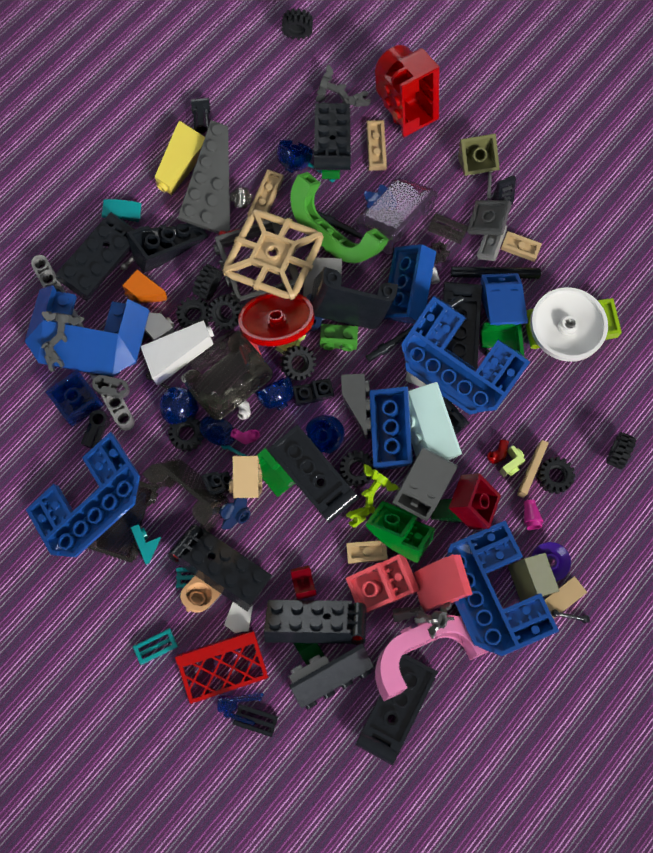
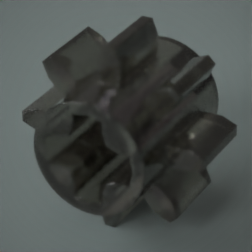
(241, 197)
(441, 248)

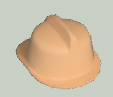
(198, 595)

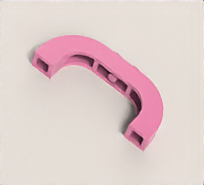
(387, 667)

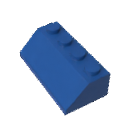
(412, 272)
(390, 428)

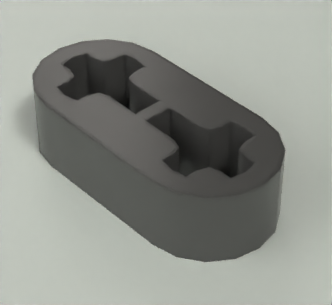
(111, 382)

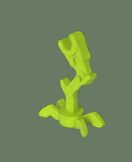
(360, 514)

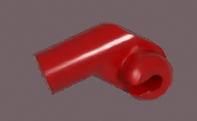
(500, 454)

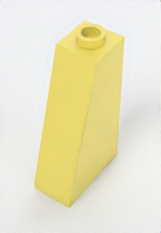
(179, 158)

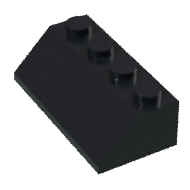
(331, 676)

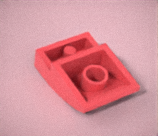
(442, 582)
(383, 583)

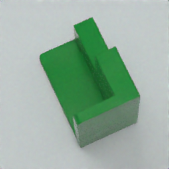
(507, 333)
(273, 473)

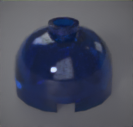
(294, 156)
(276, 394)
(177, 405)
(326, 433)

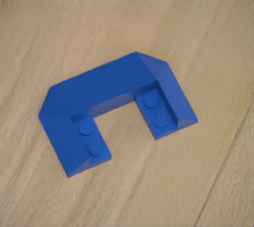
(86, 348)
(459, 381)
(71, 531)
(485, 619)

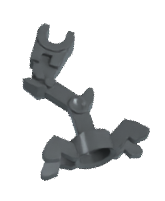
(356, 99)
(51, 355)
(438, 618)

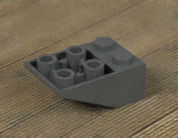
(354, 395)
(424, 484)

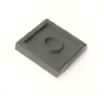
(489, 217)

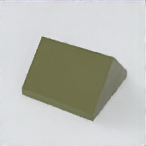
(478, 154)
(533, 576)

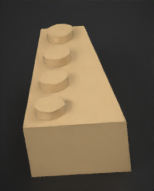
(246, 477)

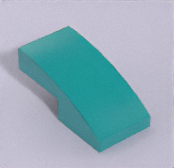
(122, 208)

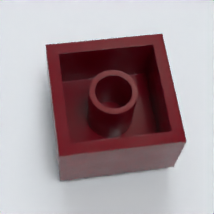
(475, 501)

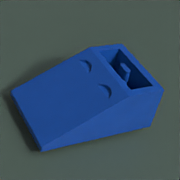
(503, 299)

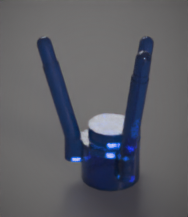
(227, 704)

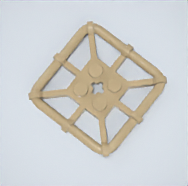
(276, 264)

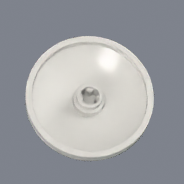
(569, 324)

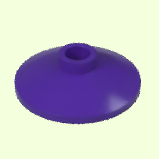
(559, 554)

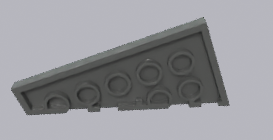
(208, 191)

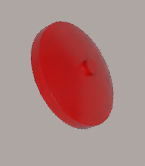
(275, 320)

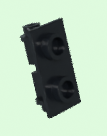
(457, 419)

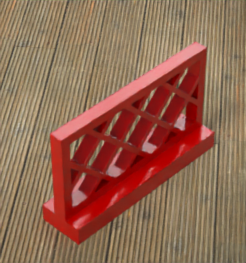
(215, 649)

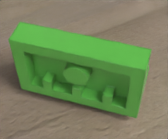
(338, 337)

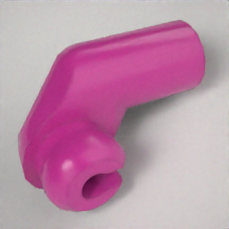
(245, 437)

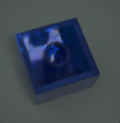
(74, 398)

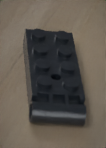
(332, 137)
(93, 262)
(466, 340)
(305, 466)
(227, 572)
(315, 622)
(386, 738)

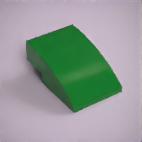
(400, 531)

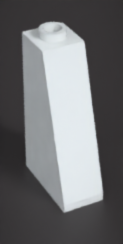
(176, 350)

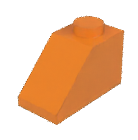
(142, 289)

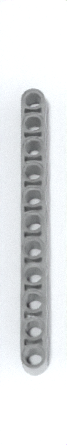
(47, 273)

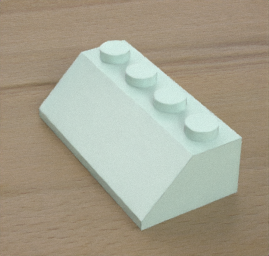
(431, 423)

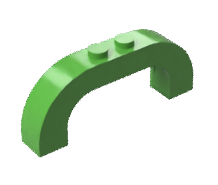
(334, 242)

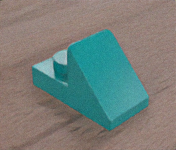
(146, 549)

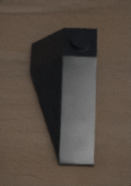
(159, 245)

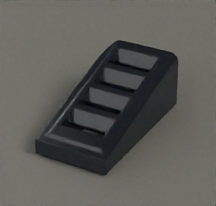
(505, 189)

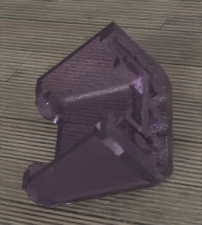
(397, 210)

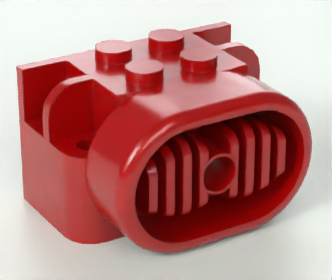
(408, 87)

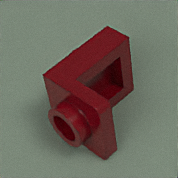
(303, 582)

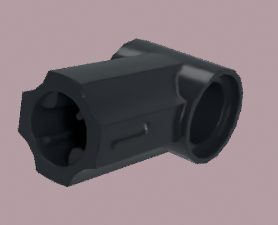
(201, 112)
(95, 432)

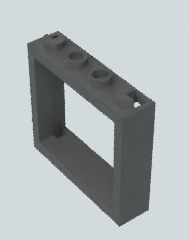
(228, 239)

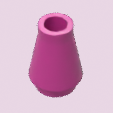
(532, 516)

